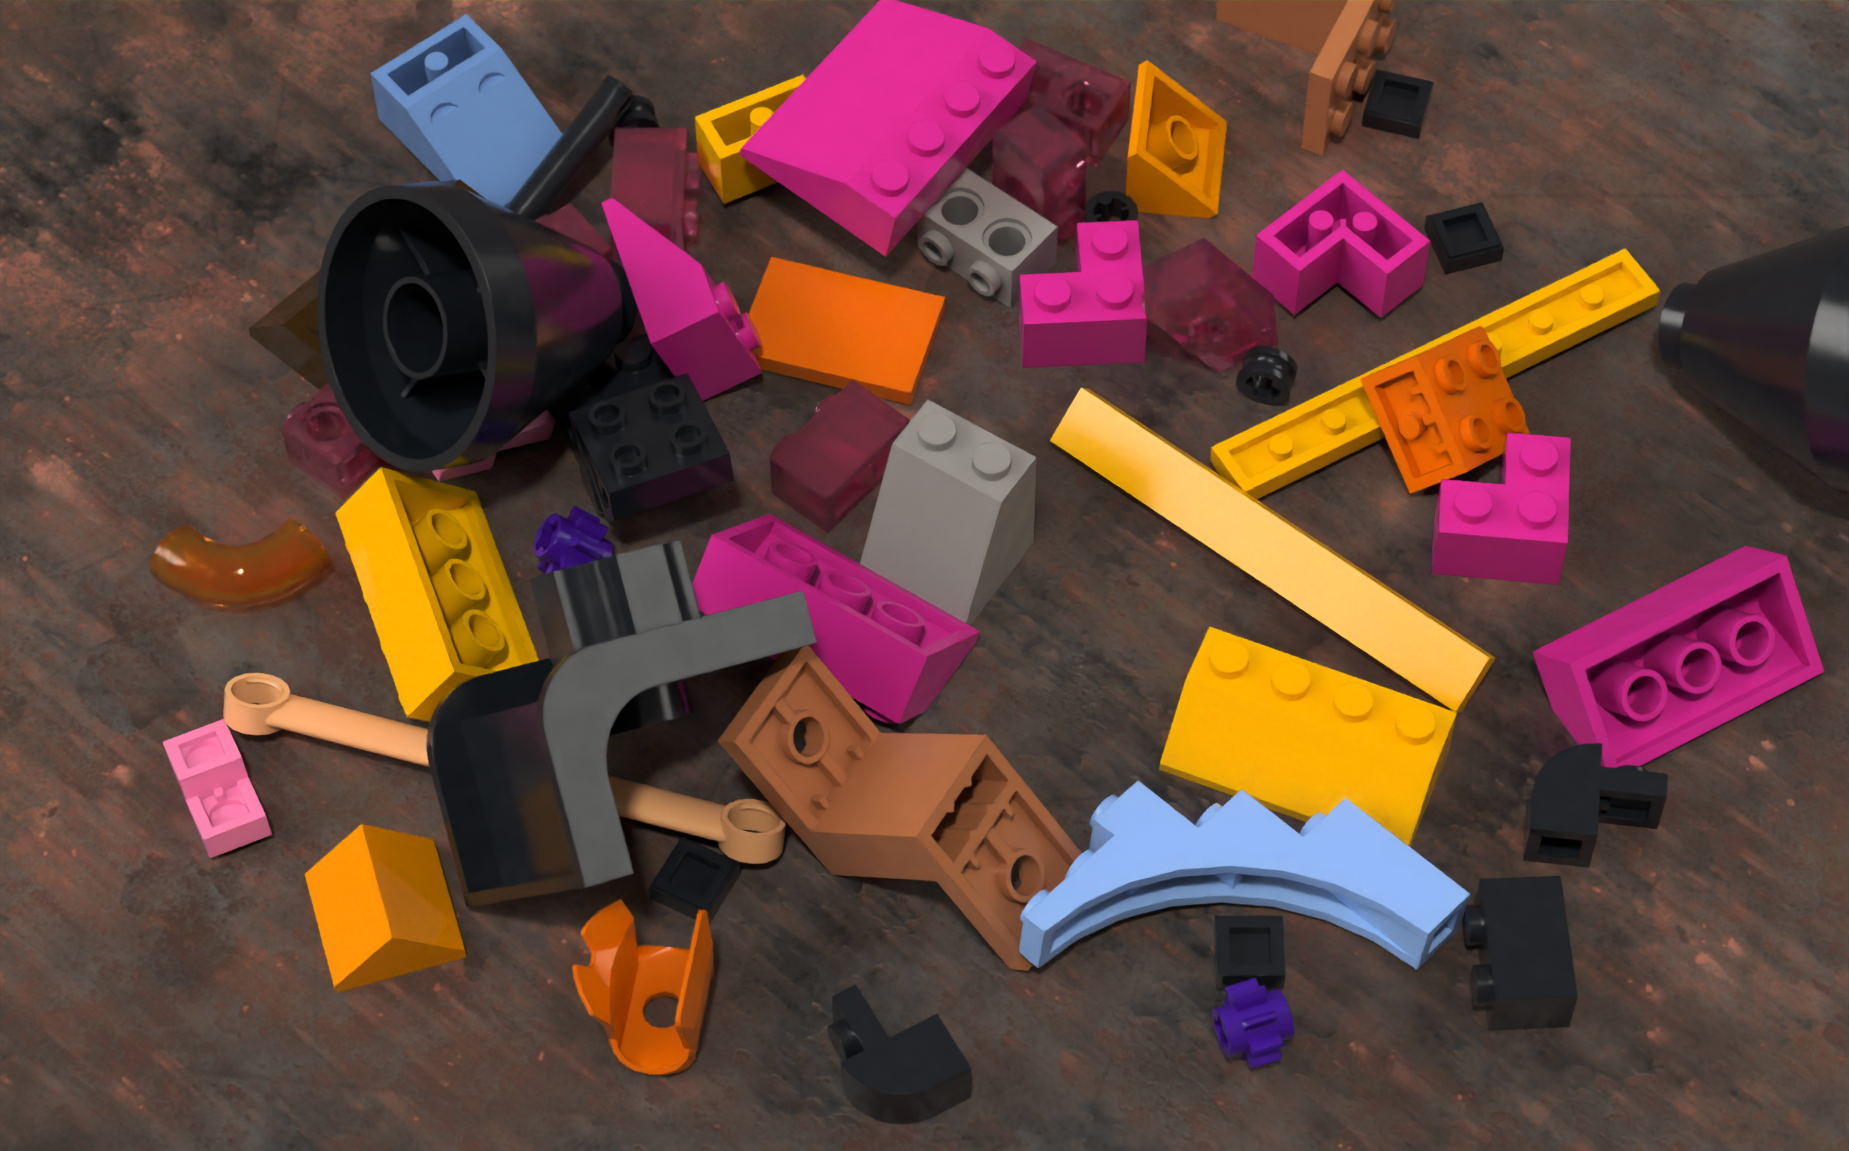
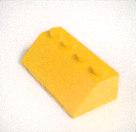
(432, 585)
(1305, 736)

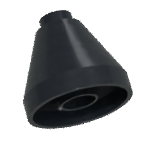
(458, 321)
(1773, 348)

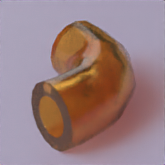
(239, 574)

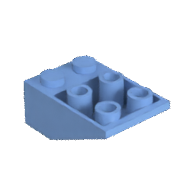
(465, 111)

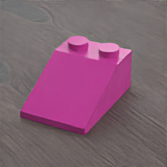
(682, 309)

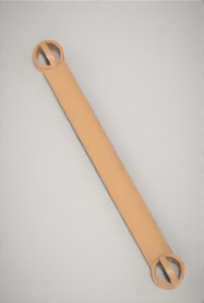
(636, 801)

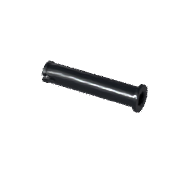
(573, 149)

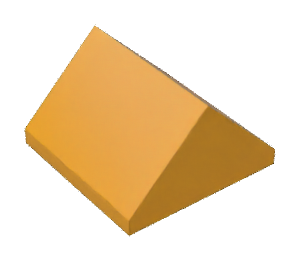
(1173, 149)
(383, 907)

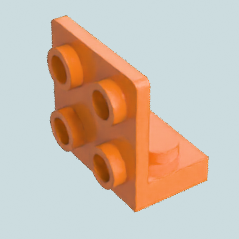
(1445, 409)

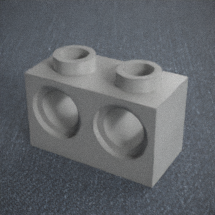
(987, 237)

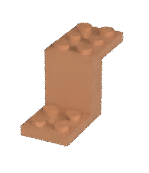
(1343, 37)
(899, 800)

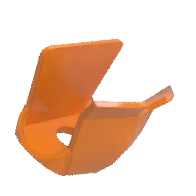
(630, 975)

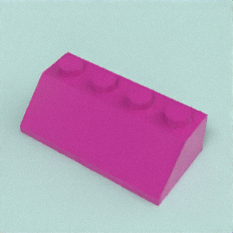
(868, 631)
(1682, 658)

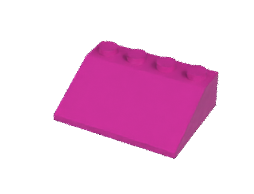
(892, 118)

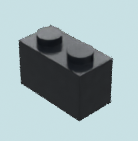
(1522, 953)

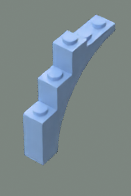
(1242, 853)

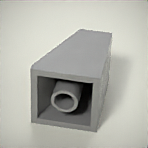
(952, 512)

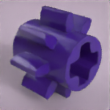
(570, 541)
(1253, 1023)

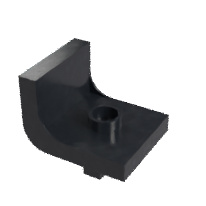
(527, 745)

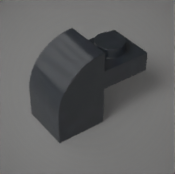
(1577, 794)
(897, 1076)

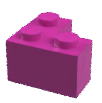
(1342, 238)
(1089, 312)
(1512, 526)

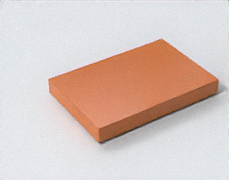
(844, 329)

